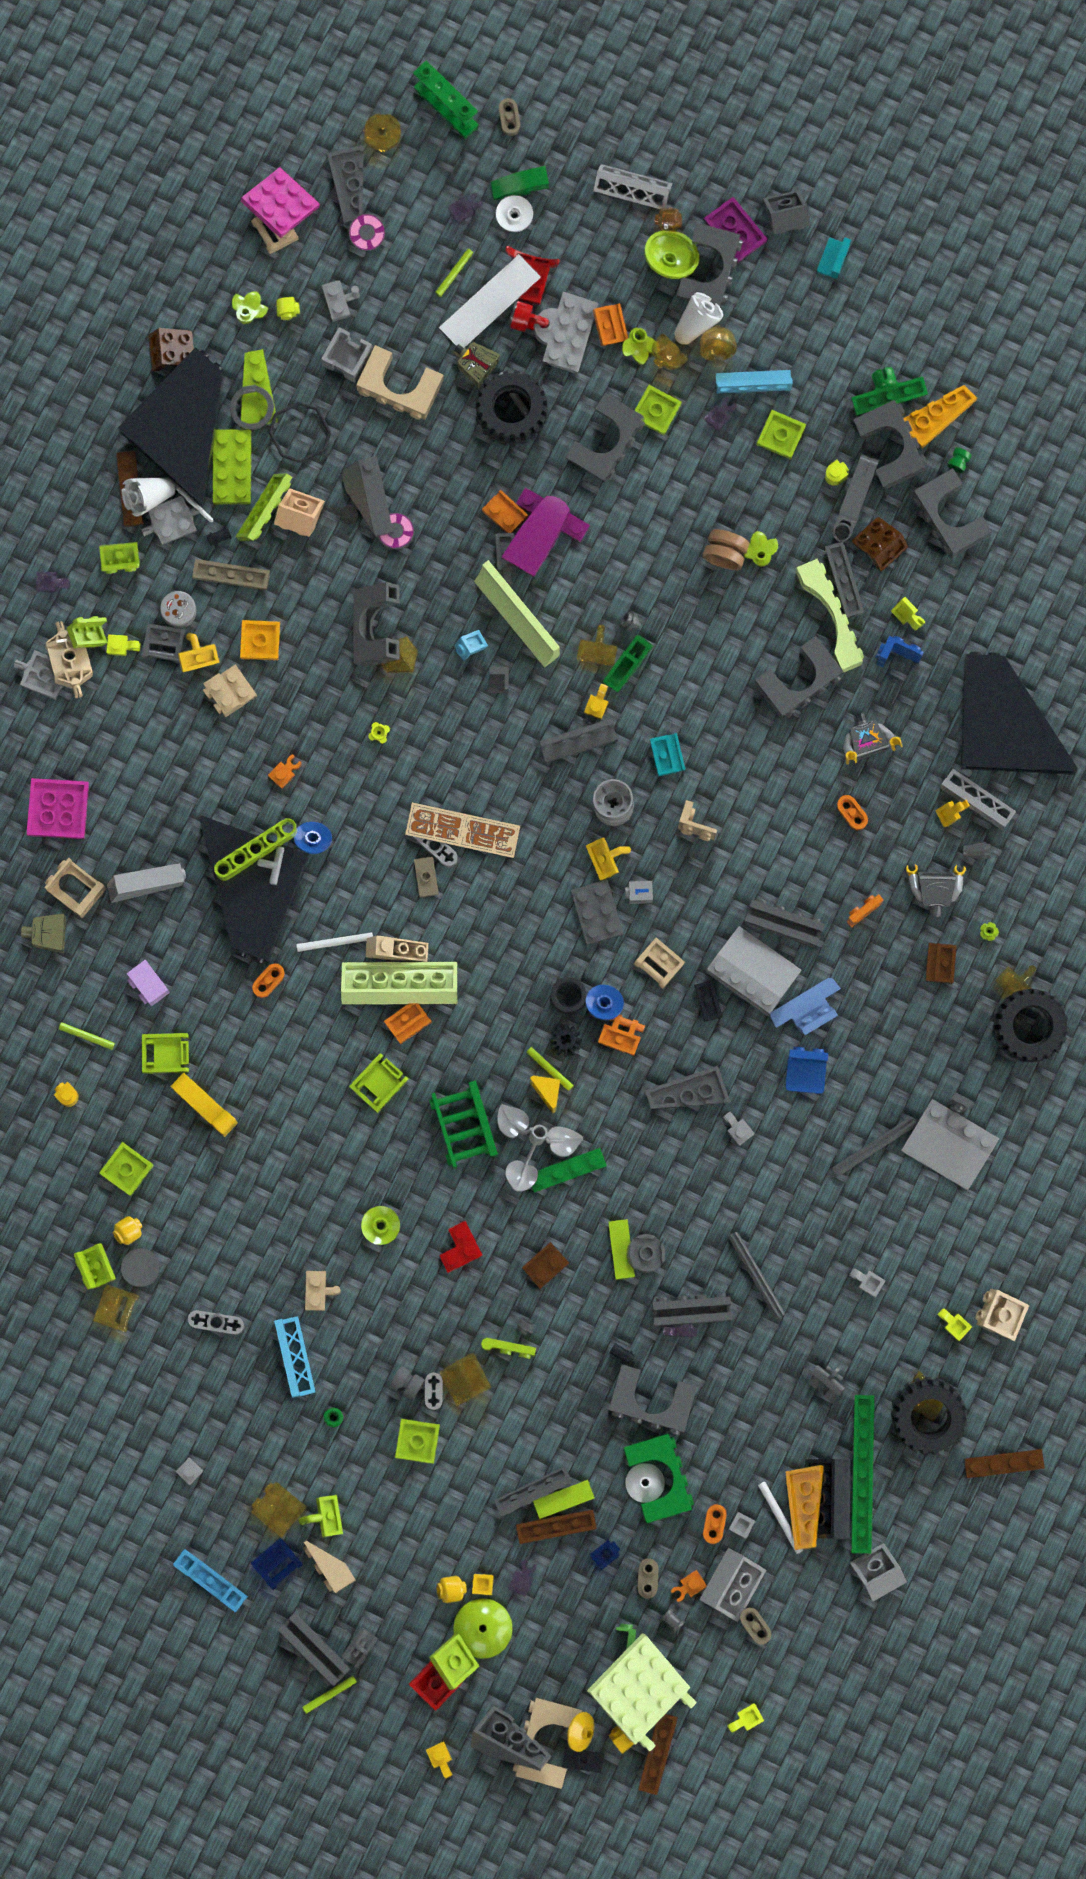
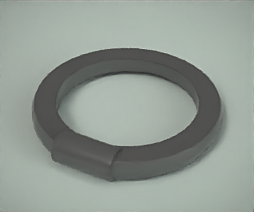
(251, 389)

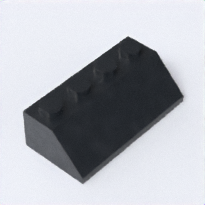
(835, 1498)

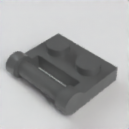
(165, 637)

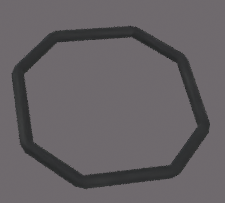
(311, 455)

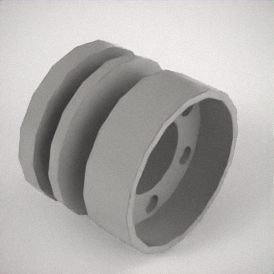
(608, 793)

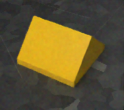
(547, 1089)

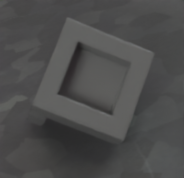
(499, 679)

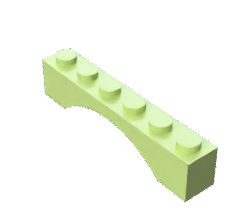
(814, 581)

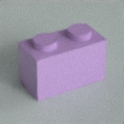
(148, 983)

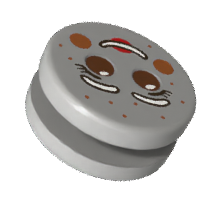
(178, 609)

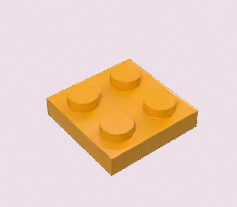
(260, 640)

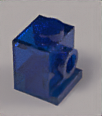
(597, 1555)

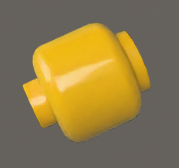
(127, 1230)
(451, 1589)

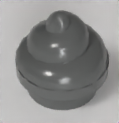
(630, 621)

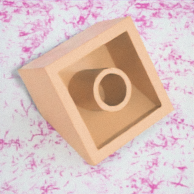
(298, 512)

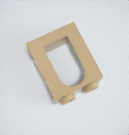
(69, 867)

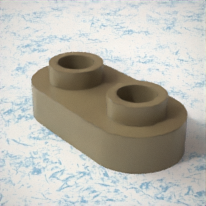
(509, 118)
(648, 1578)
(755, 1625)

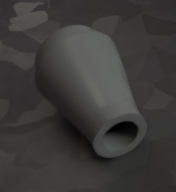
(978, 851)

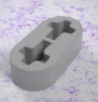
(428, 1391)

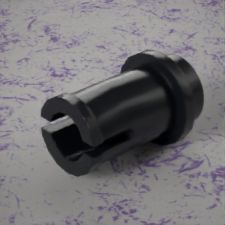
(219, 536)
(622, 1354)

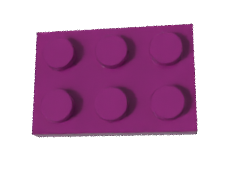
(734, 219)

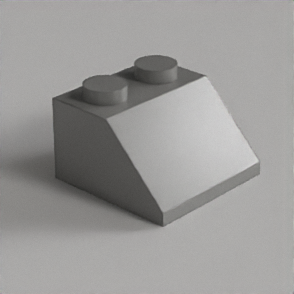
(878, 1572)

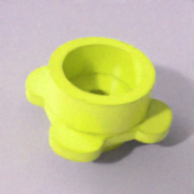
(379, 727)

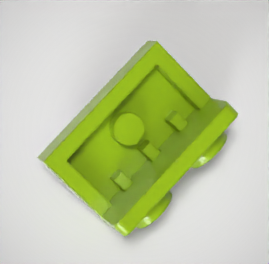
(119, 557)
(87, 632)
(94, 1266)

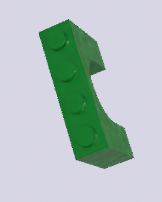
(662, 1450)

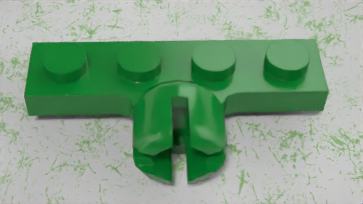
(887, 390)

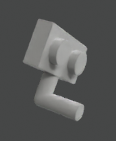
(337, 300)

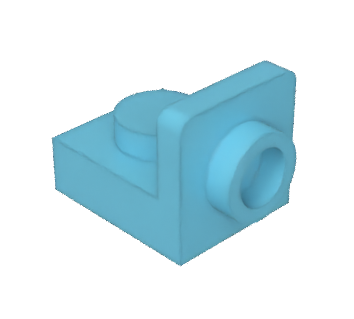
(470, 644)

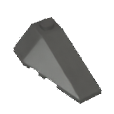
(366, 489)
(503, 1739)

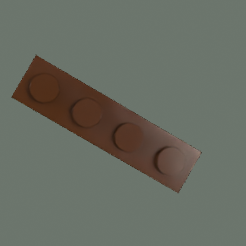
(128, 470)
(1004, 1463)
(556, 1526)
(657, 1757)

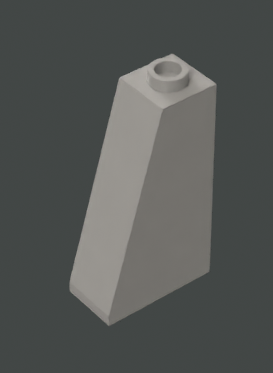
(145, 882)

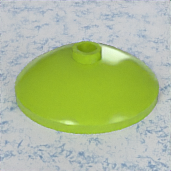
(676, 249)
(485, 1613)

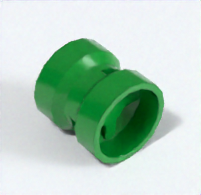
(959, 460)

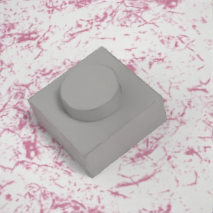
(189, 1471)
(741, 1525)

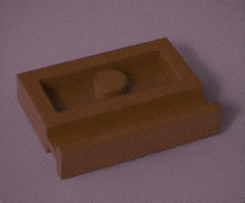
(940, 963)
(545, 1265)

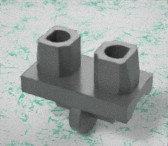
(833, 1386)
(359, 1647)

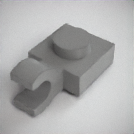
(739, 1130)
(869, 1283)

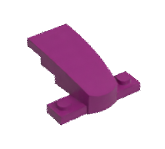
(541, 531)

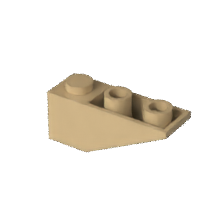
(396, 949)
(334, 1570)

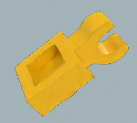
(596, 704)
(950, 813)
(440, 1756)

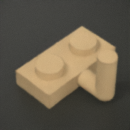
(317, 1289)

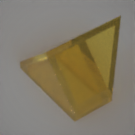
(406, 660)

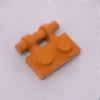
(619, 1039)

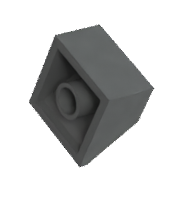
(786, 212)

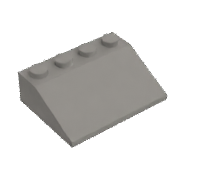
(753, 971)
(950, 1144)

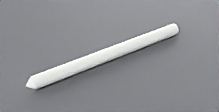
(193, 503)

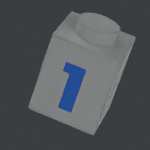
(639, 892)

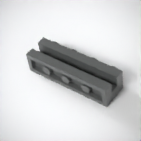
(784, 923)
(692, 1311)
(314, 1649)

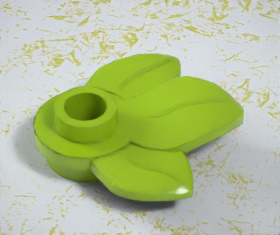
(249, 304)
(638, 348)
(761, 546)

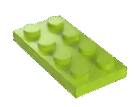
(232, 467)
(261, 511)

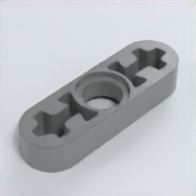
(441, 859)
(231, 1319)

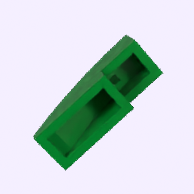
(520, 183)
(628, 663)

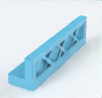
(753, 381)
(286, 1354)

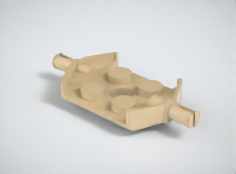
(68, 672)

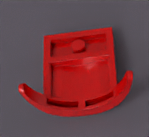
(541, 267)

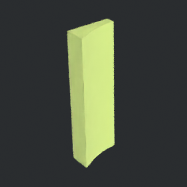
(517, 614)
(399, 983)

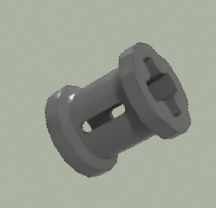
(672, 1621)

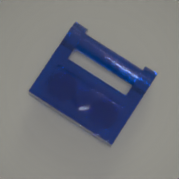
(274, 1557)

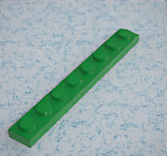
(863, 1474)

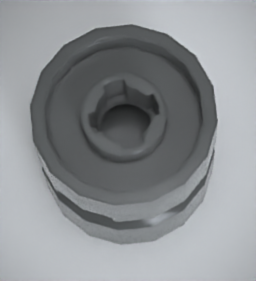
(407, 1383)

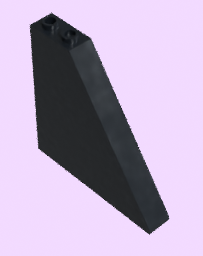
(180, 422)
(1004, 723)
(249, 903)

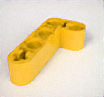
(204, 1104)

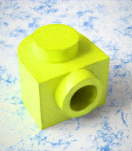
(287, 308)
(836, 473)

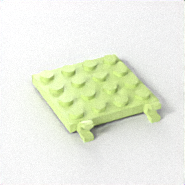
(640, 1690)

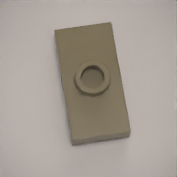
(426, 877)

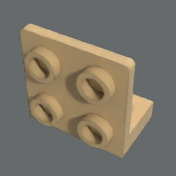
(688, 827)

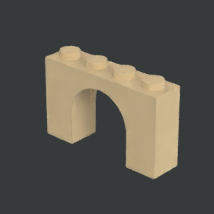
(416, 402)
(543, 1714)

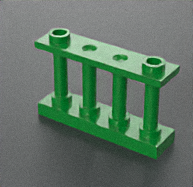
(445, 99)
(476, 1111)

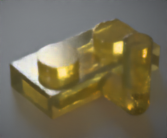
(597, 651)
(1012, 982)

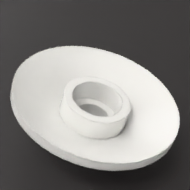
(514, 205)
(634, 1482)

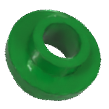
(328, 1413)

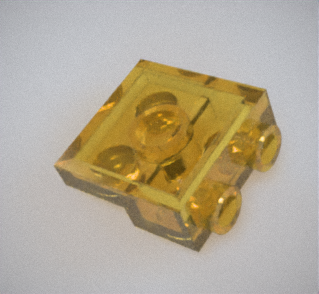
(278, 1508)

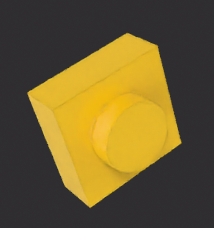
(482, 1584)

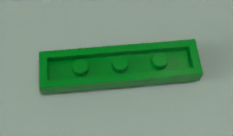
(569, 1169)

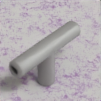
(274, 865)

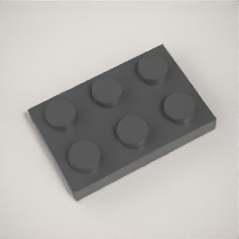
(597, 912)

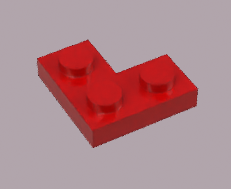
(465, 1250)

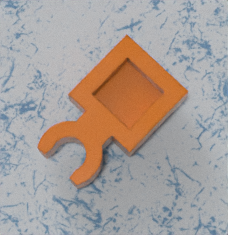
(282, 773)
(691, 1584)

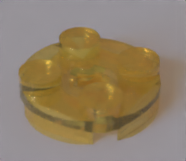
(392, 136)

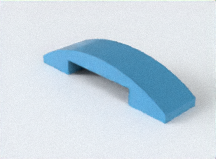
(210, 1580)

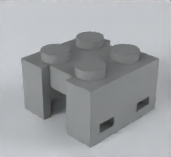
(346, 355)

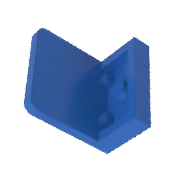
(898, 646)
(806, 1070)

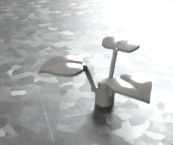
(515, 1121)

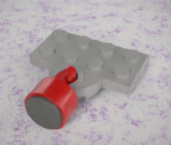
(561, 329)

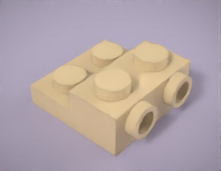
(229, 691)
(1001, 1314)

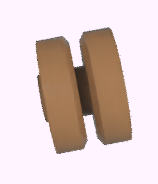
(725, 549)

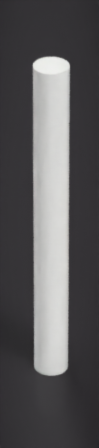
(333, 942)
(778, 1514)

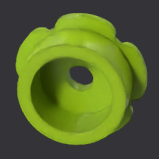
(989, 936)

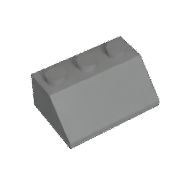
(732, 1584)

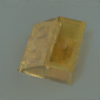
(465, 1379)

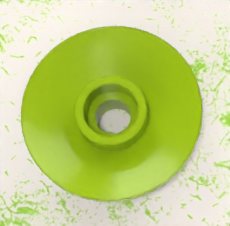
(380, 1215)

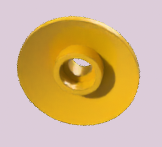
(580, 1731)

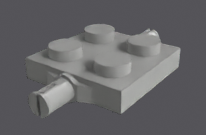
(171, 520)
(39, 675)

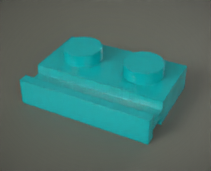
(667, 754)

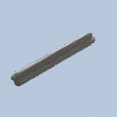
(874, 1146)
(756, 1275)

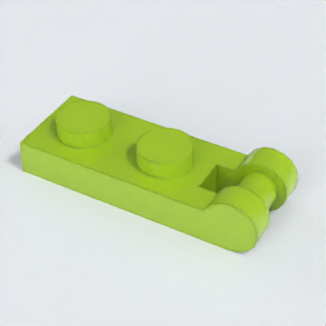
(507, 1348)

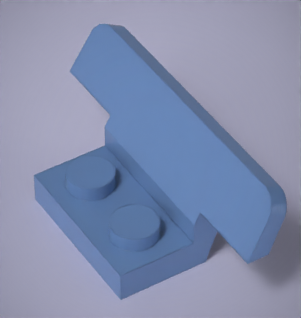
(808, 1009)

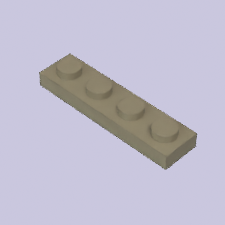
(231, 574)

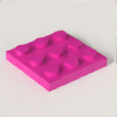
(280, 202)
(57, 808)

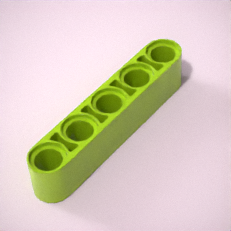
(250, 858)

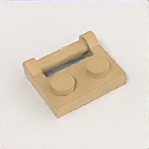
(272, 247)
(663, 958)

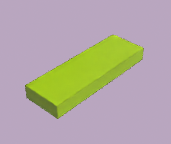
(619, 1242)
(563, 1499)

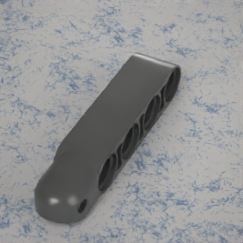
(854, 499)

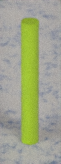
(454, 272)
(87, 1036)
(549, 1068)
(329, 1694)

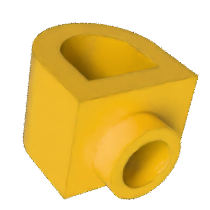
(66, 1094)
(620, 1739)

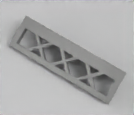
(632, 180)
(975, 802)

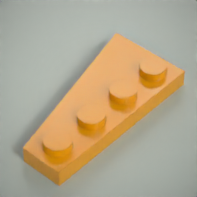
(939, 414)
(804, 1501)

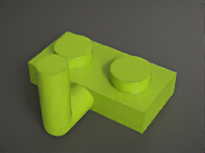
(327, 1515)

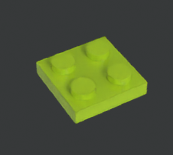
(658, 409)
(781, 434)
(126, 1169)
(417, 1441)
(454, 1661)

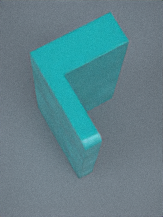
(833, 257)

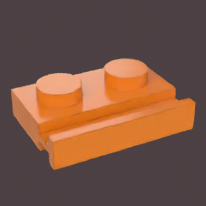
(610, 324)
(505, 512)
(857, 914)
(407, 1022)

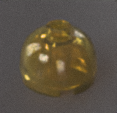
(717, 343)
(667, 354)

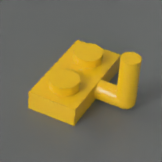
(198, 656)
(603, 857)

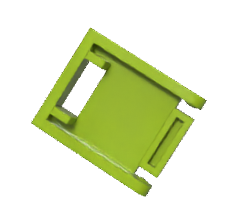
(169, 1053)
(381, 1080)

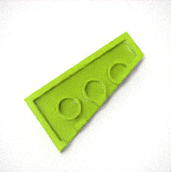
(255, 373)

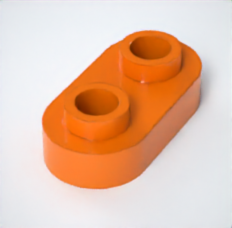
(852, 813)
(268, 981)
(715, 1524)

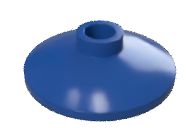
(313, 832)
(604, 995)

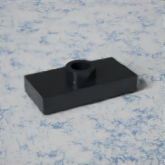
(708, 1001)
(583, 1760)

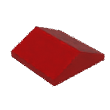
(431, 1686)

